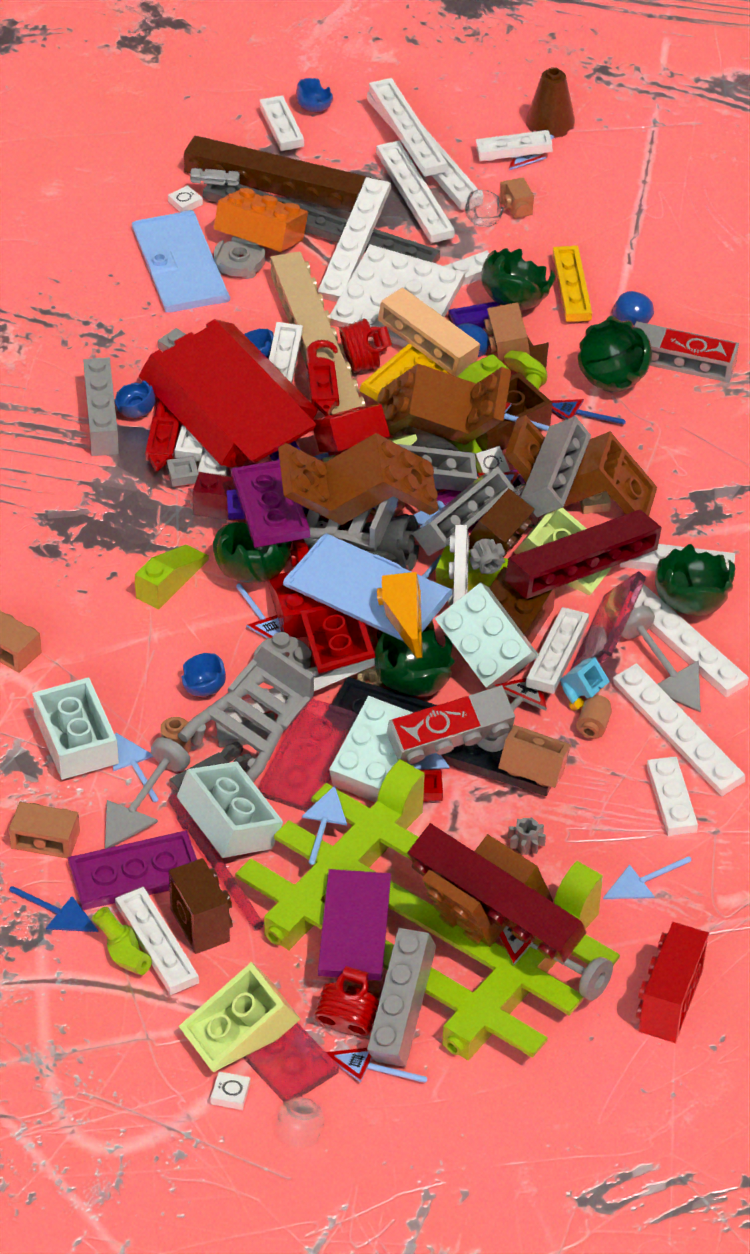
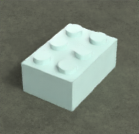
(486, 636)
(75, 728)
(366, 751)
(229, 809)

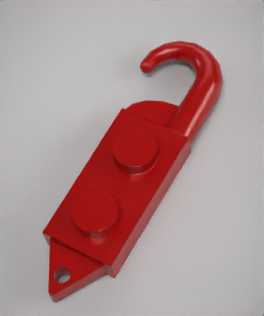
(322, 377)
(162, 437)

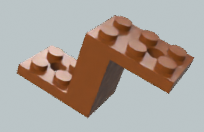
(445, 403)
(603, 468)
(358, 479)
(466, 912)

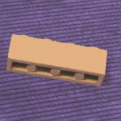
(428, 331)

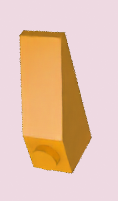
(402, 606)

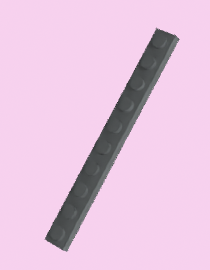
(332, 226)

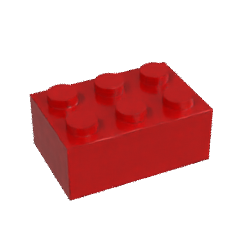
(347, 428)
(672, 981)

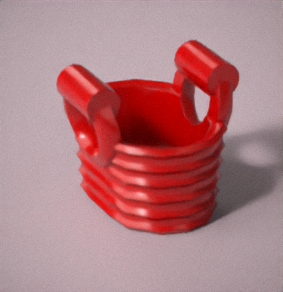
(356, 346)
(348, 1010)

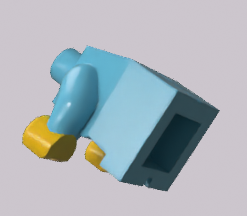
(583, 680)

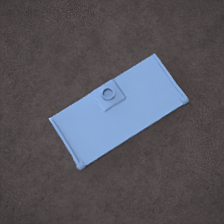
(180, 261)
(349, 580)

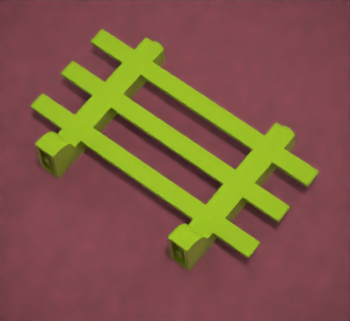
(385, 826)

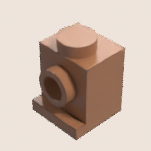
(516, 197)

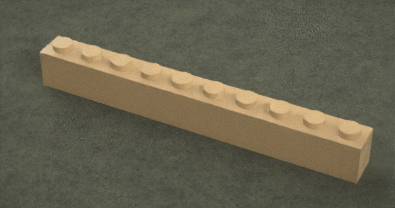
(306, 308)

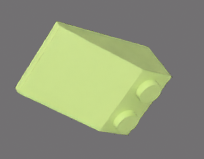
(556, 526)
(239, 1019)

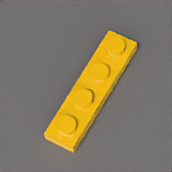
(572, 283)

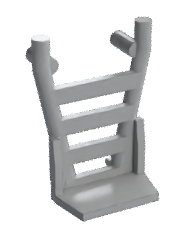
(355, 536)
(280, 673)

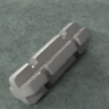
(214, 177)

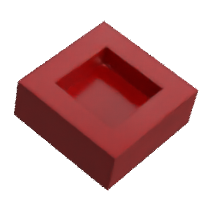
(300, 550)
(433, 785)

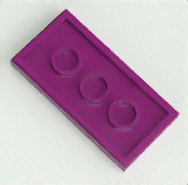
(266, 510)
(124, 868)
(354, 922)

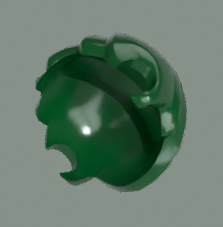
(513, 280)
(614, 354)
(242, 561)
(694, 581)
(412, 675)

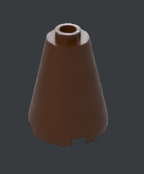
(551, 105)

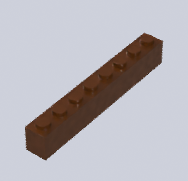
(277, 173)

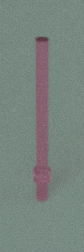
(216, 862)

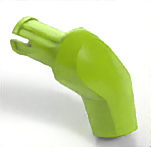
(526, 366)
(122, 942)

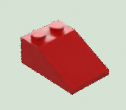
(288, 606)
(336, 638)

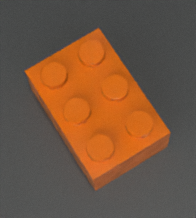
(261, 219)

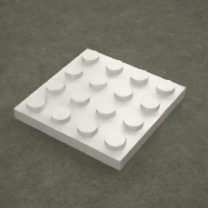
(385, 272)

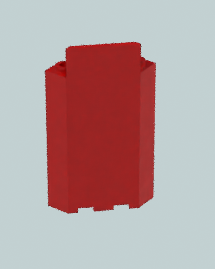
(228, 394)

